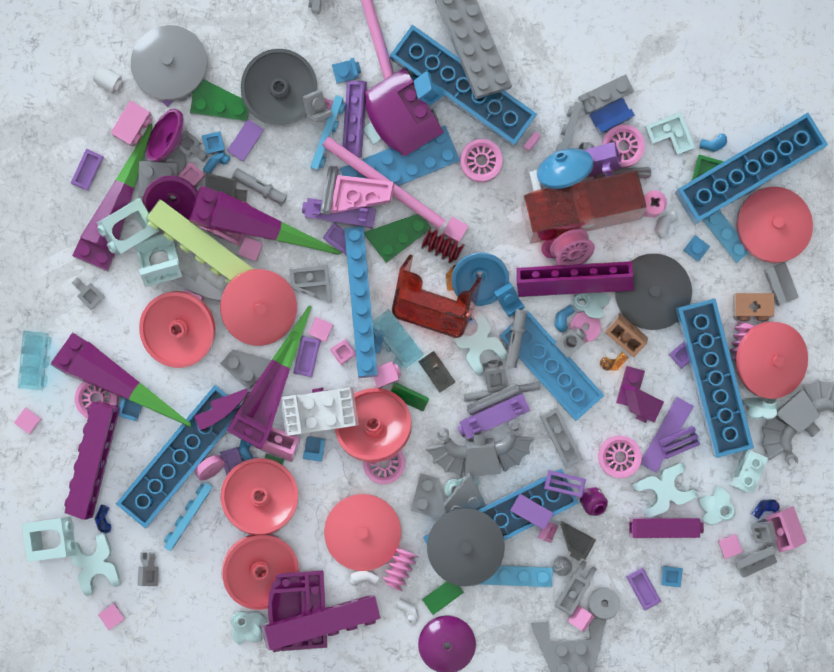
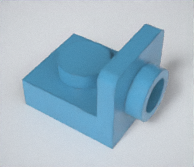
(346, 71)
(508, 299)

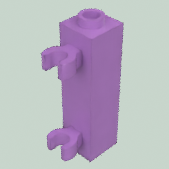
(605, 159)
(357, 217)
(494, 416)

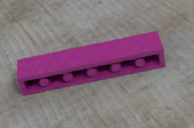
(575, 279)
(91, 460)
(320, 622)

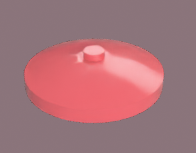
(774, 224)
(258, 307)
(177, 329)
(772, 360)
(382, 426)
(259, 496)
(362, 532)
(252, 568)

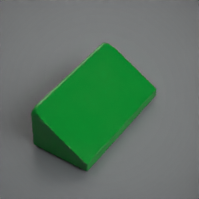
(410, 397)

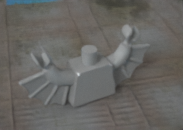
(796, 416)
(481, 454)

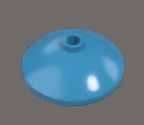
(565, 168)
(493, 276)

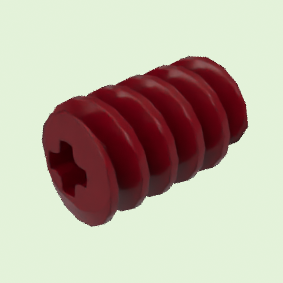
(442, 246)

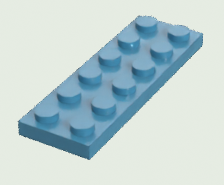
(423, 161)
(554, 370)

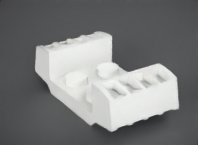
(319, 411)

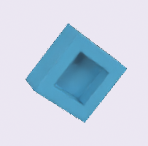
(213, 142)
(696, 248)
(671, 576)

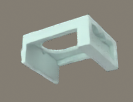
(105, 227)
(160, 272)
(752, 468)
(33, 541)

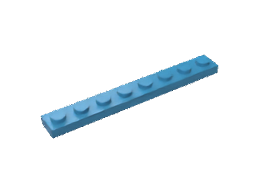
(360, 302)

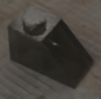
(436, 371)
(576, 541)

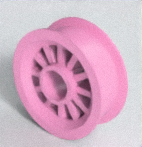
(638, 138)
(493, 171)
(572, 247)
(81, 391)
(629, 470)
(386, 480)

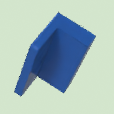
(611, 116)

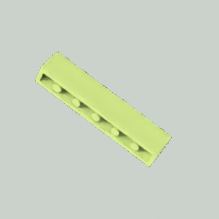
(196, 241)

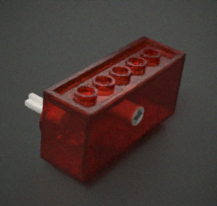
(582, 206)

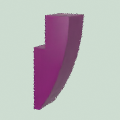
(220, 409)

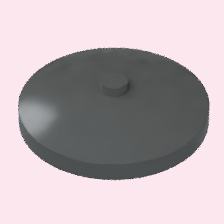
(275, 86)
(658, 289)
(465, 547)

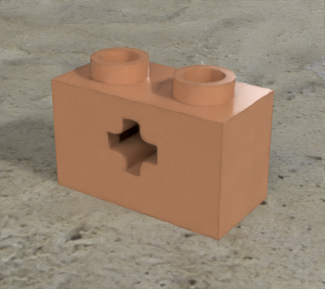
(764, 301)
(626, 335)

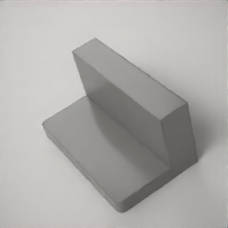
(781, 283)

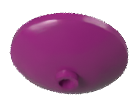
(165, 135)
(166, 186)
(443, 630)

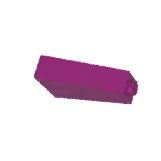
(665, 527)

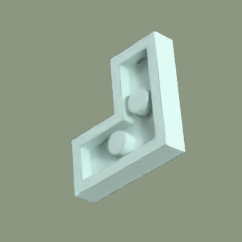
(673, 128)

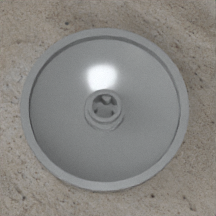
(169, 63)

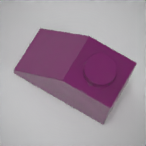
(642, 404)

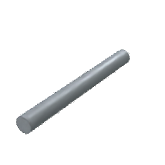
(480, 395)

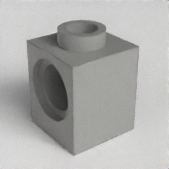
(567, 348)

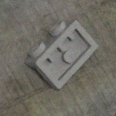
(756, 561)

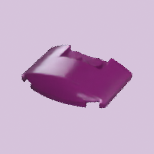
(399, 115)
(296, 595)

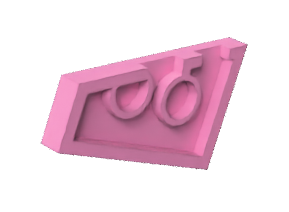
(357, 192)

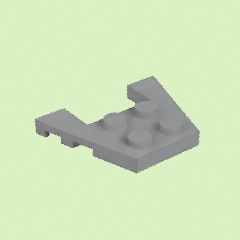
(570, 654)

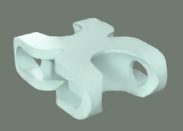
(480, 342)
(665, 490)
(96, 564)

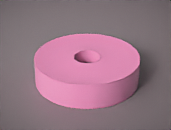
(594, 325)
(209, 467)

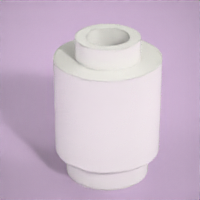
(108, 80)

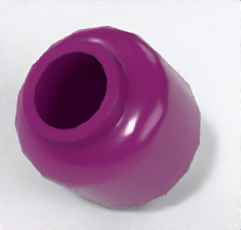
(594, 501)

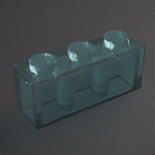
(396, 339)
(34, 360)

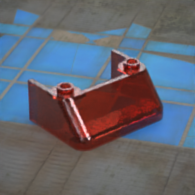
(430, 309)

